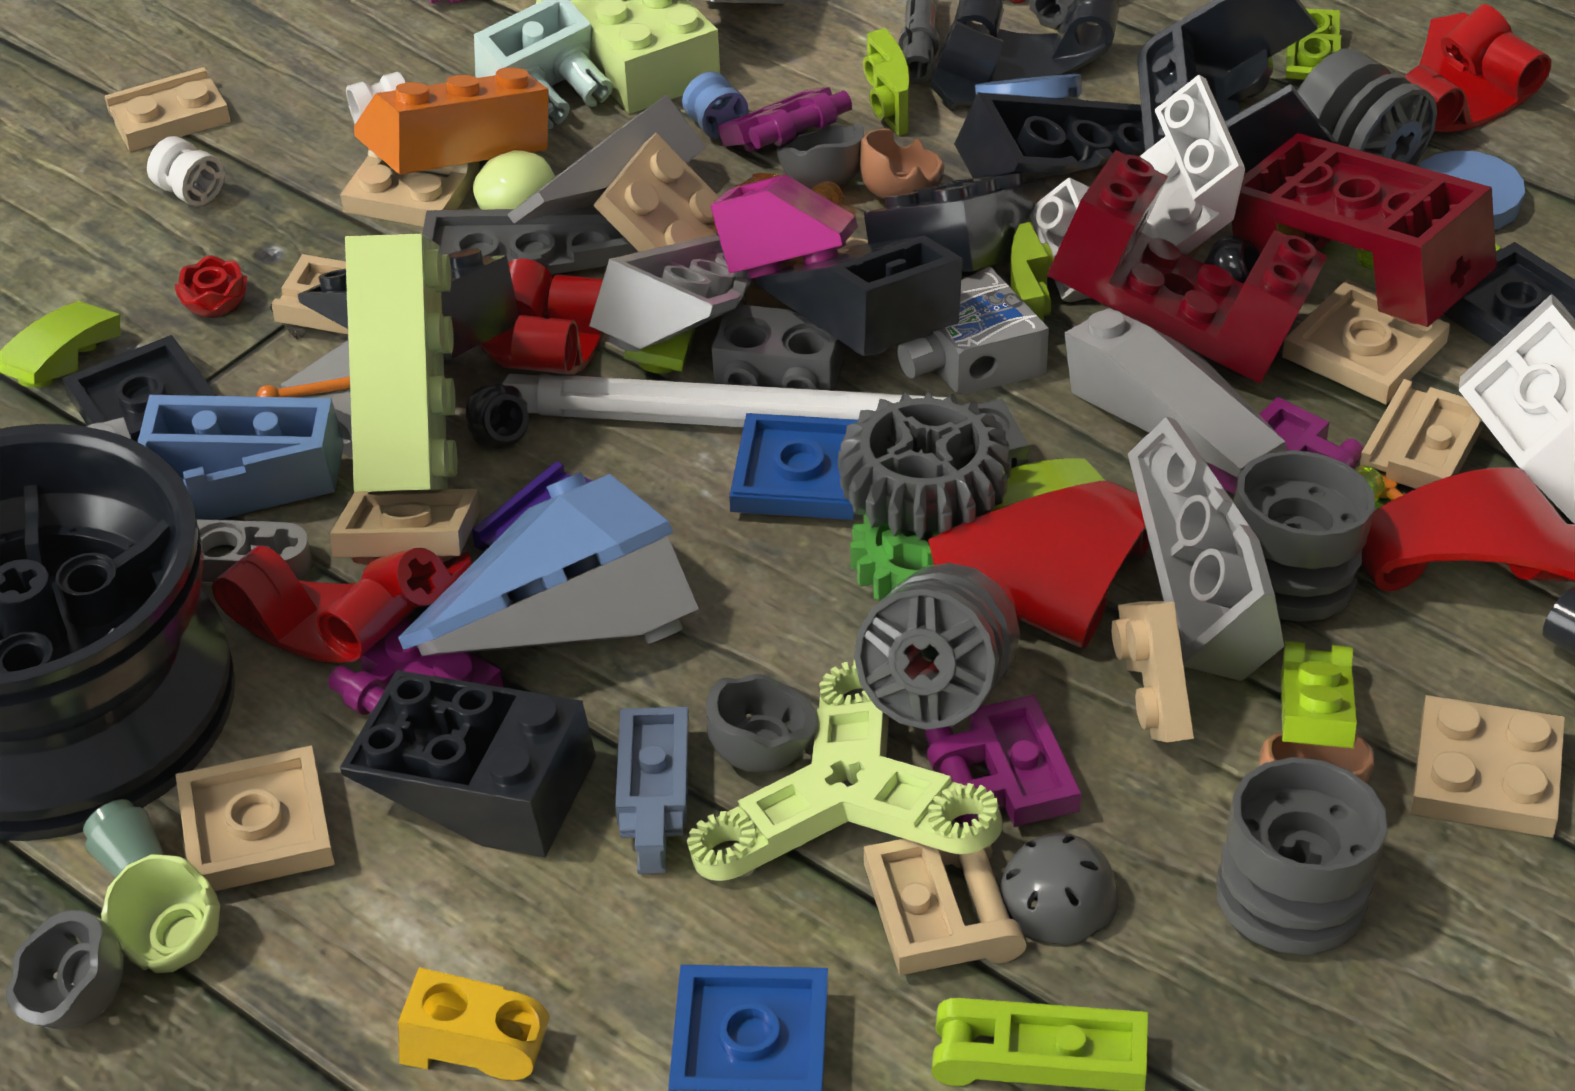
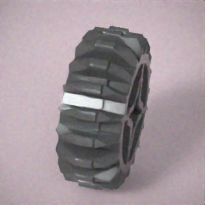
(924, 464)

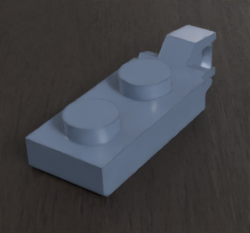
(652, 781)

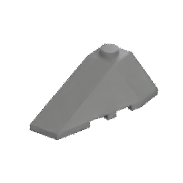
(594, 171)
(665, 292)
(1154, 377)
(1205, 558)
(608, 602)

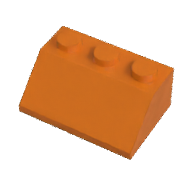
(456, 120)

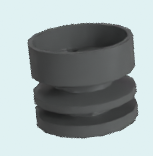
(1370, 106)
(1310, 526)
(967, 624)
(1300, 855)

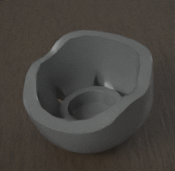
(823, 155)
(763, 740)
(1052, 873)
(86, 972)

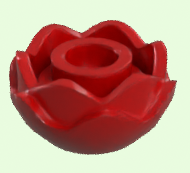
(211, 287)

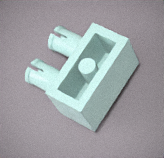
(551, 45)

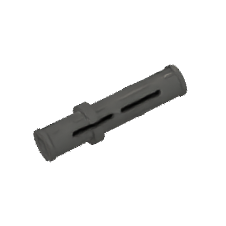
(920, 39)

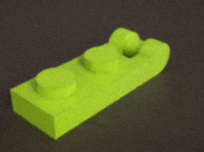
(1318, 696)
(1040, 1045)

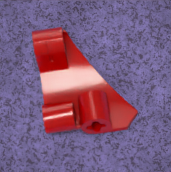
(1477, 68)
(551, 322)
(1470, 518)
(1053, 553)
(330, 618)

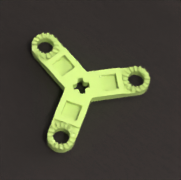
(813, 800)

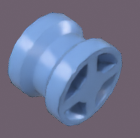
(712, 101)

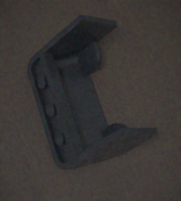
(1232, 49)

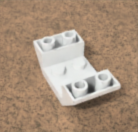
(1200, 184)
(1528, 398)

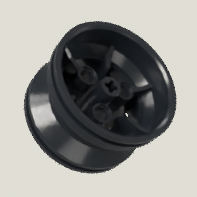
(104, 630)

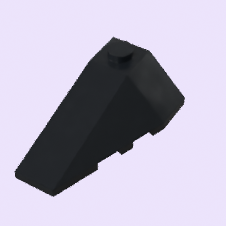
(1045, 135)

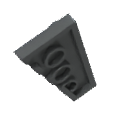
(558, 241)

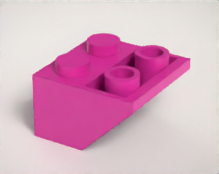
(778, 221)

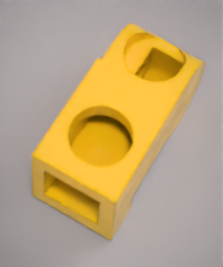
(470, 1026)

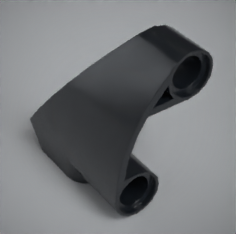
(990, 54)

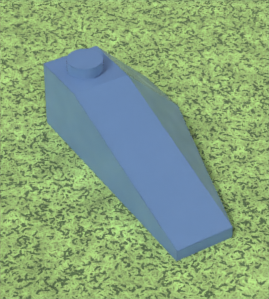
(550, 541)

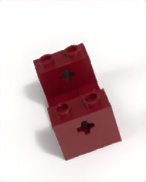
(1423, 226)
(1172, 292)

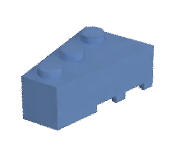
(245, 450)

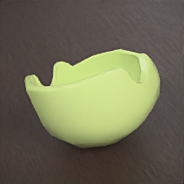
(510, 179)
(162, 912)

